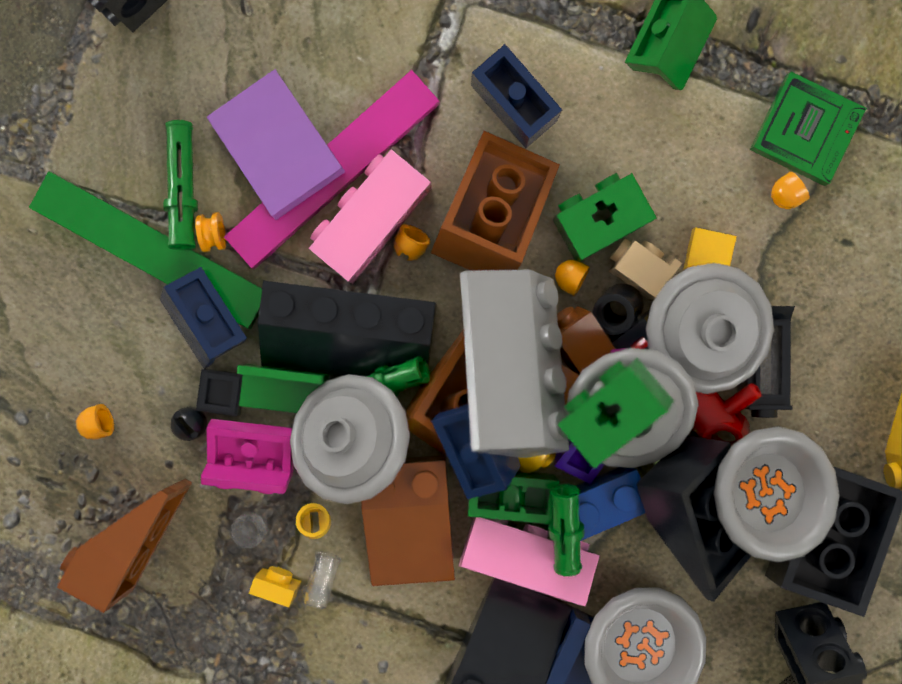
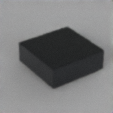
(219, 392)

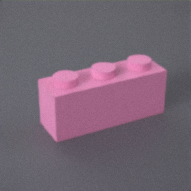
(369, 215)
(525, 559)

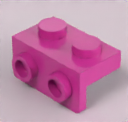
(248, 457)

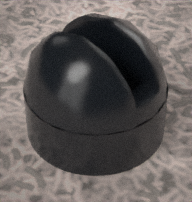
(195, 419)

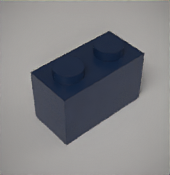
(515, 96)

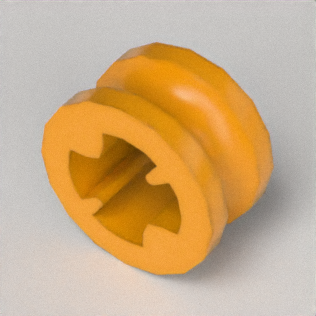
(210, 232)

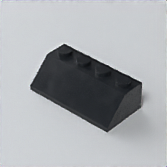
(341, 329)

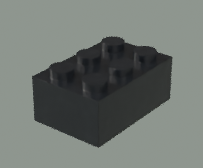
(852, 554)

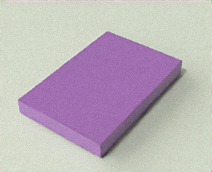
(275, 144)

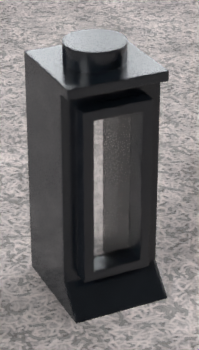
(774, 373)

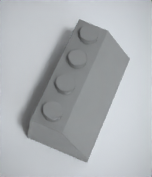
(513, 363)

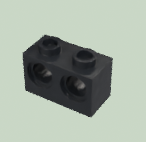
(817, 643)

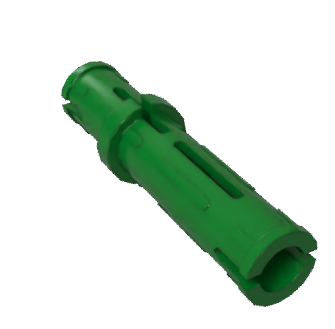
(180, 138)

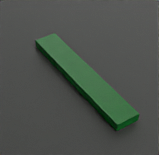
(140, 244)

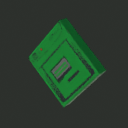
(808, 128)

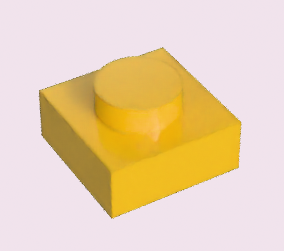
(275, 585)

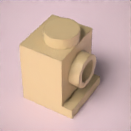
(642, 267)

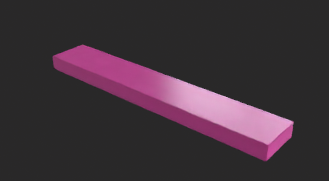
(354, 149)

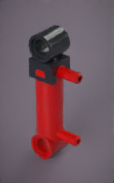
(712, 411)

